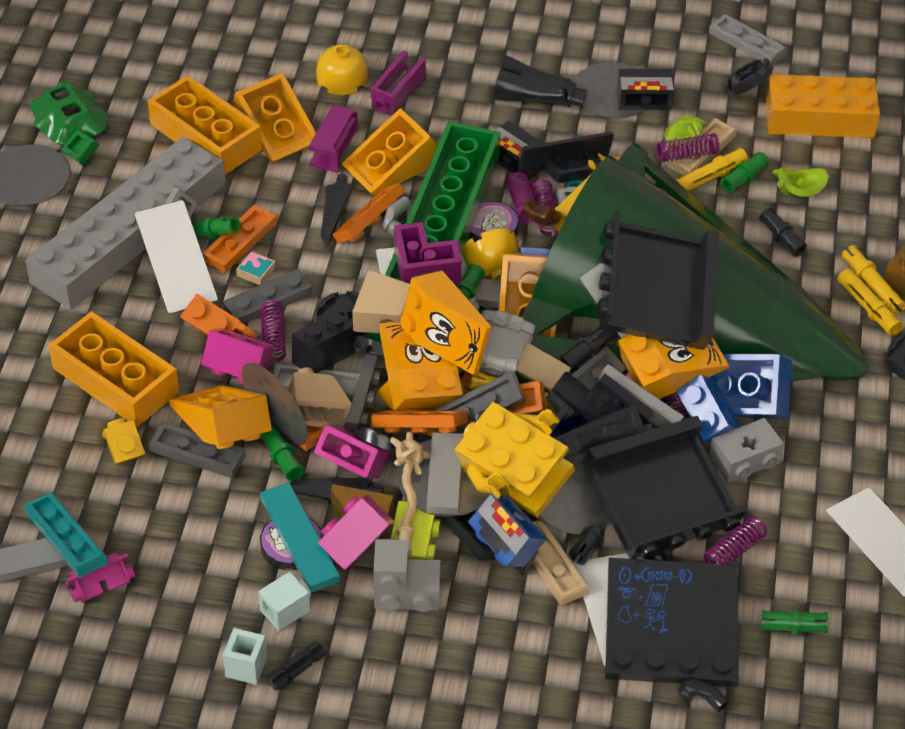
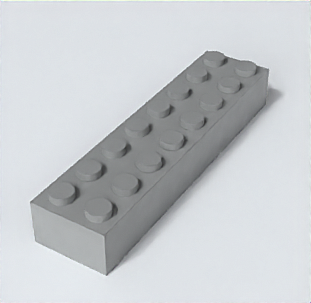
(109, 234)

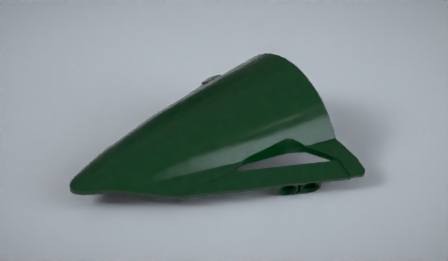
(755, 301)

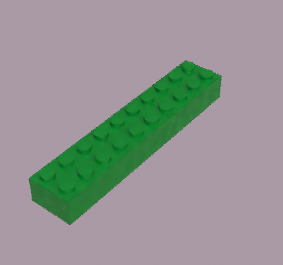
(453, 187)

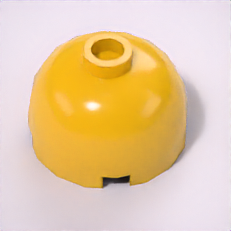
(341, 70)
(489, 251)

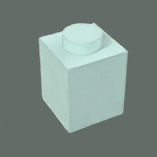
(284, 600)
(245, 656)

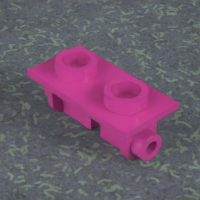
(114, 575)

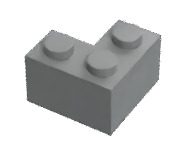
(404, 581)

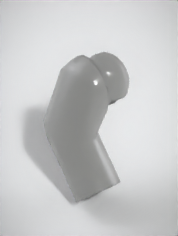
(393, 213)

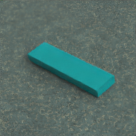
(65, 534)
(299, 537)

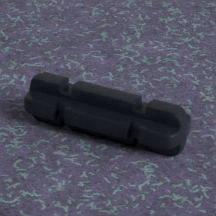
(296, 665)

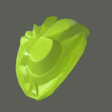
(686, 126)
(801, 182)

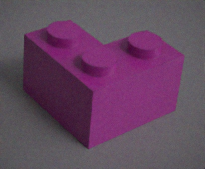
(418, 257)

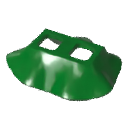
(56, 124)

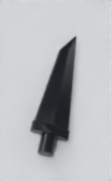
(335, 202)
(322, 487)

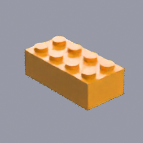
(822, 106)
(207, 120)
(114, 368)

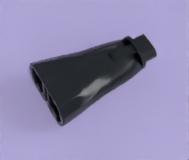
(525, 83)

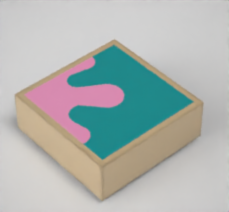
(256, 268)

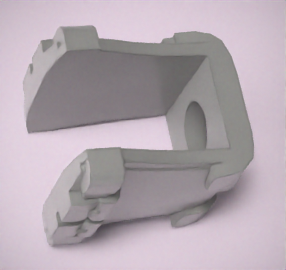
(505, 342)

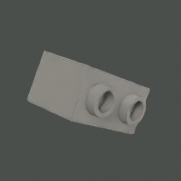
(746, 450)

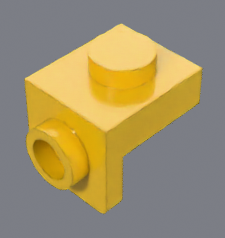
(123, 440)

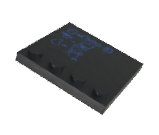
(672, 622)

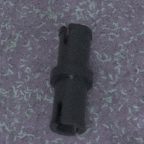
(782, 232)
(588, 346)

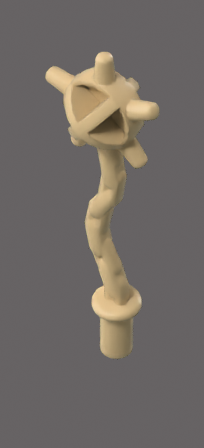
(410, 455)

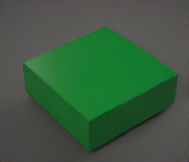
(80, 147)

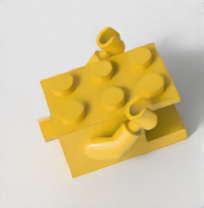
(514, 457)

